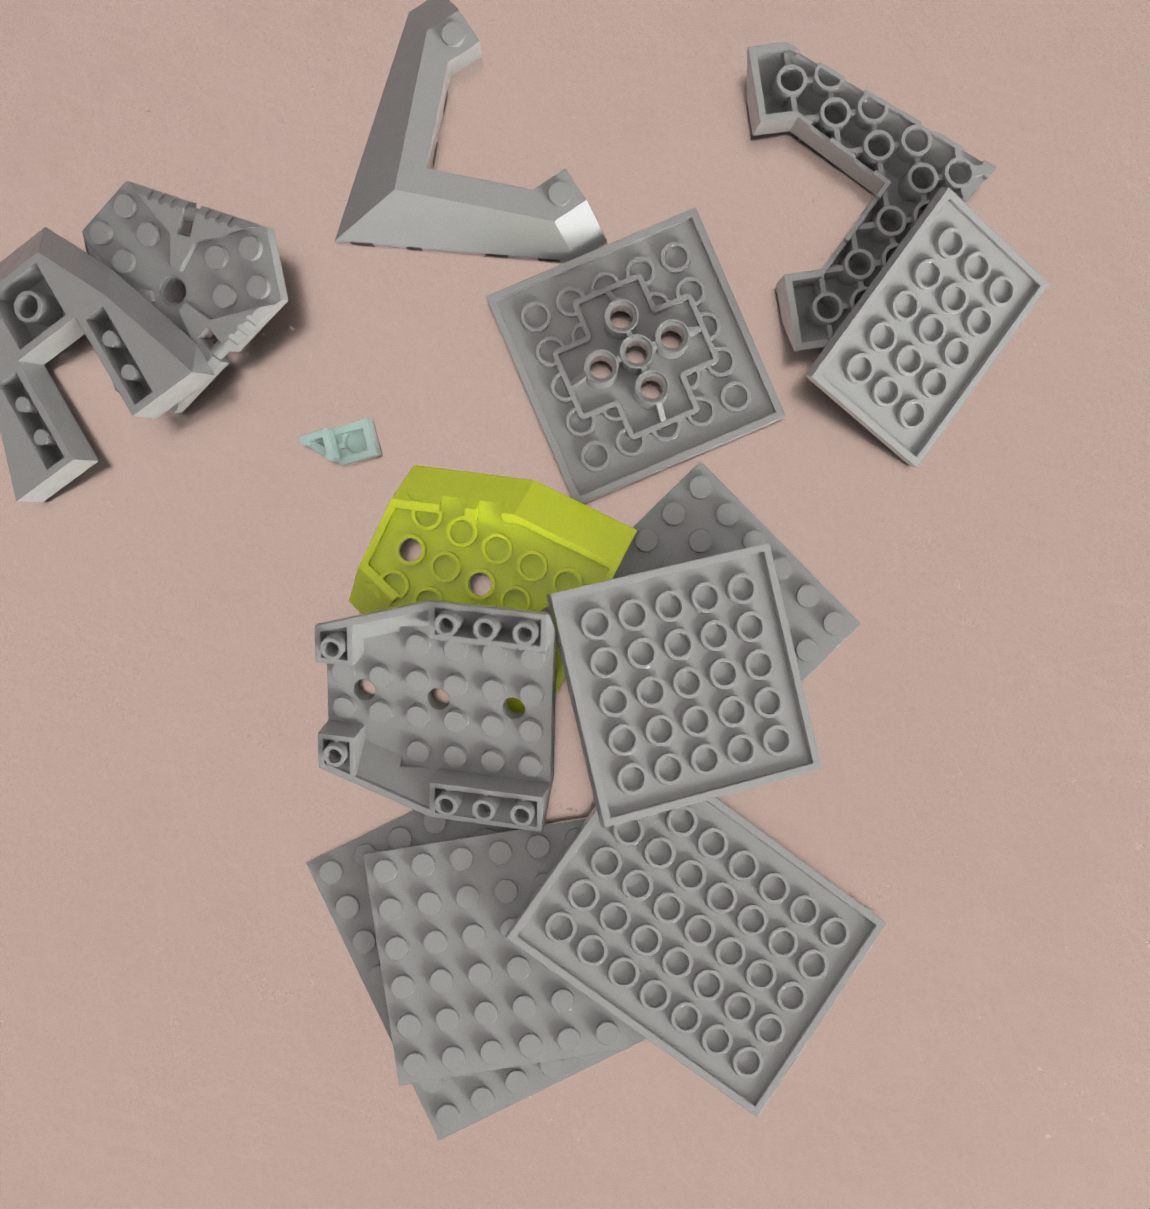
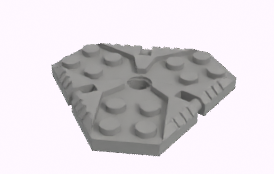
(224, 264)

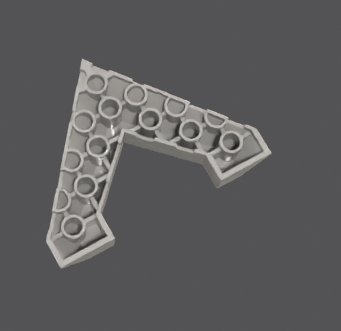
(872, 145)
(408, 204)

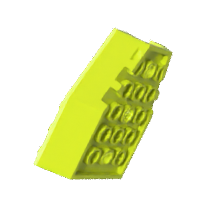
(491, 524)

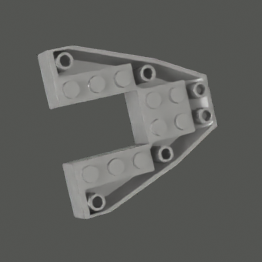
(48, 302)

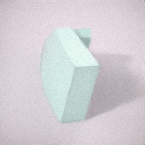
(345, 443)

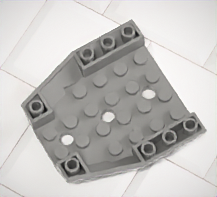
(454, 757)

